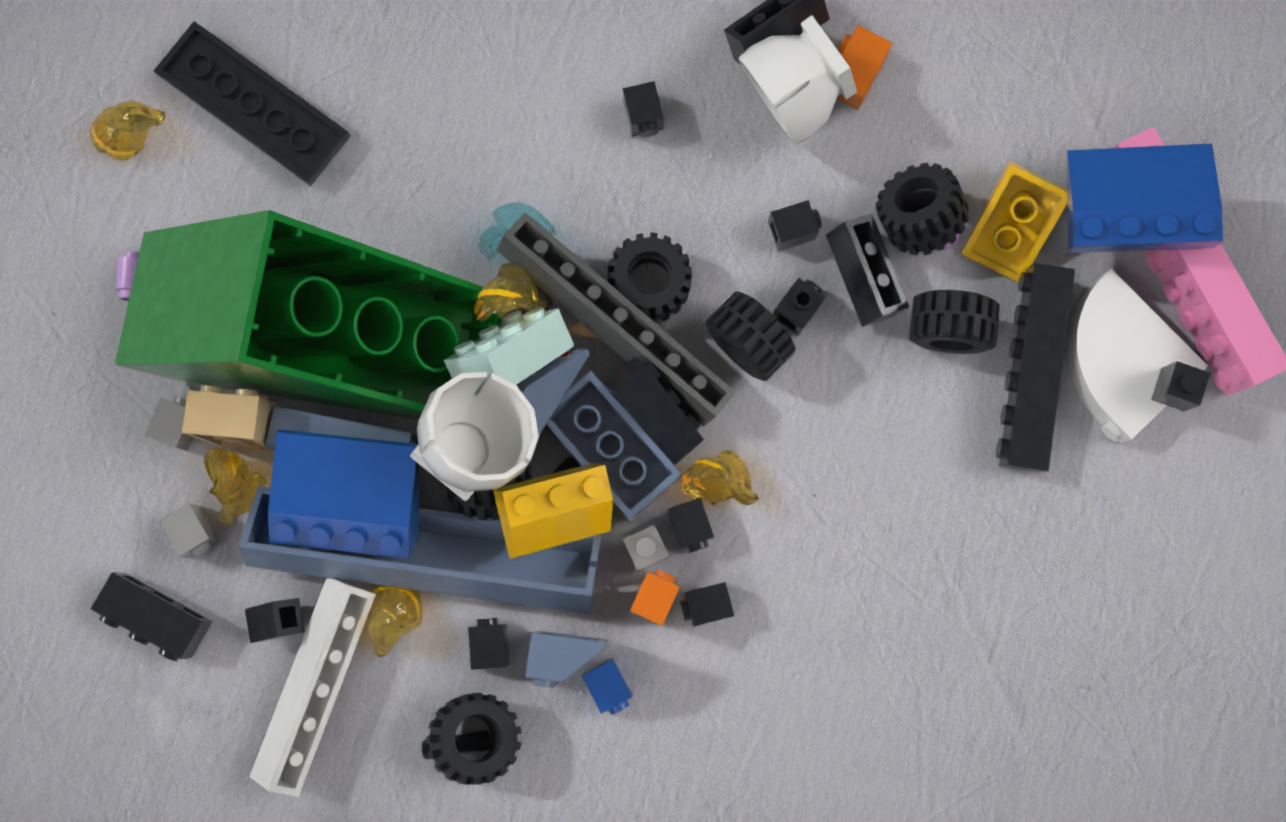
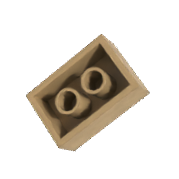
(228, 418)

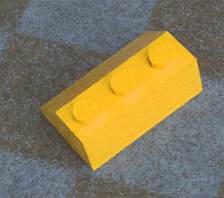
(555, 509)

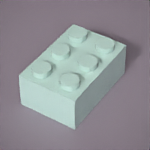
(515, 347)

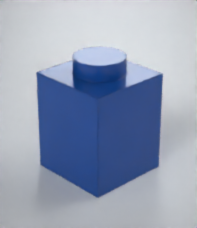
(608, 687)

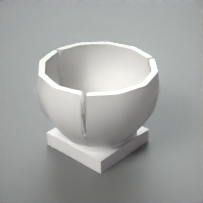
(799, 78)
(476, 436)

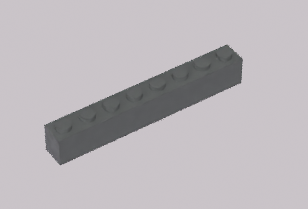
(613, 317)

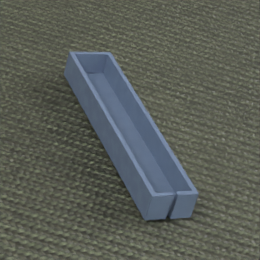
(450, 558)

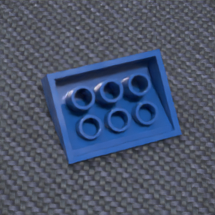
(1143, 199)
(344, 494)

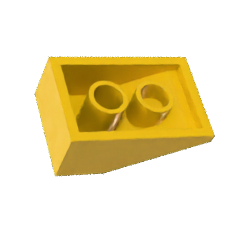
(1016, 221)

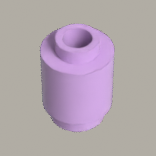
(125, 274)

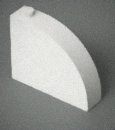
(1117, 356)

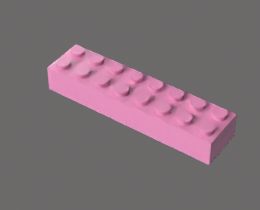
(1215, 307)

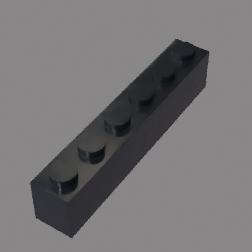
(1035, 367)

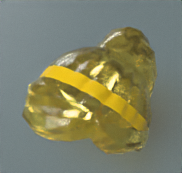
(124, 128)
(507, 292)
(719, 479)
(232, 483)
(392, 616)

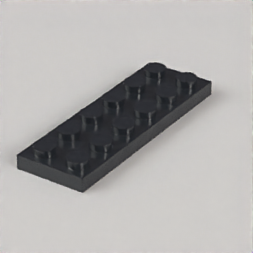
(252, 103)

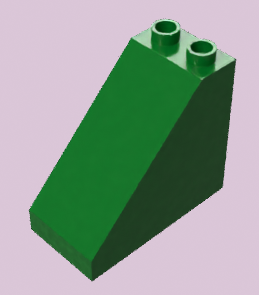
(294, 314)

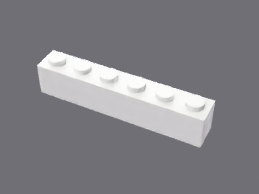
(312, 687)

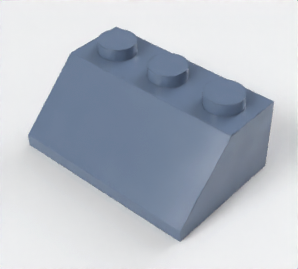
(558, 656)

